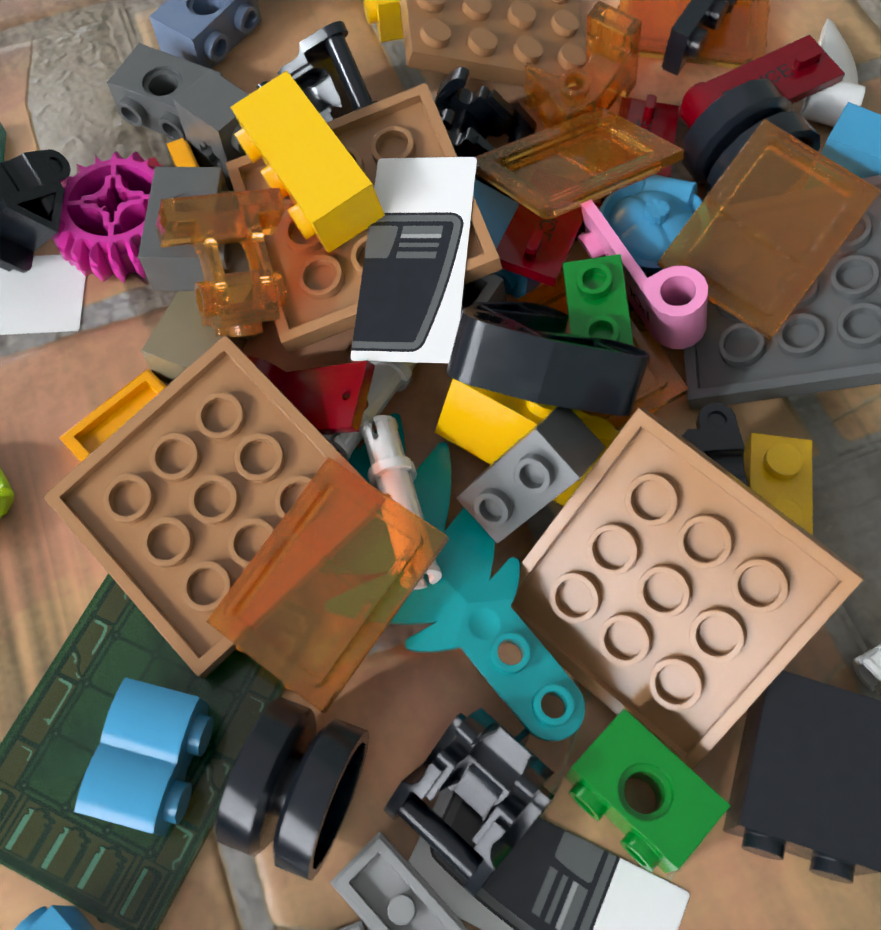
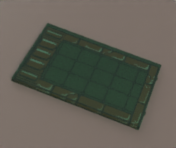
(91, 862)

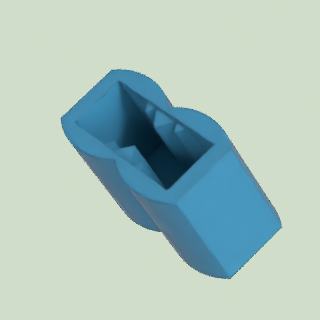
(145, 757)

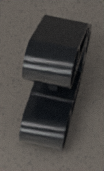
(527, 356)

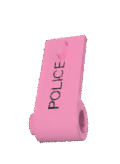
(667, 302)

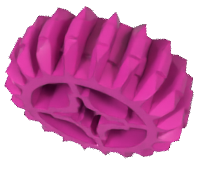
(106, 216)

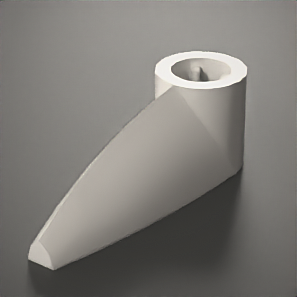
(829, 103)

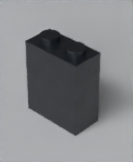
(810, 778)

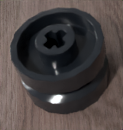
(731, 121)
(292, 787)

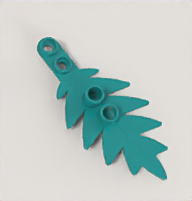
(476, 611)

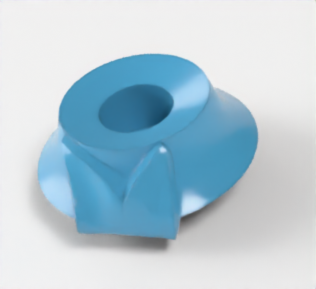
(650, 216)

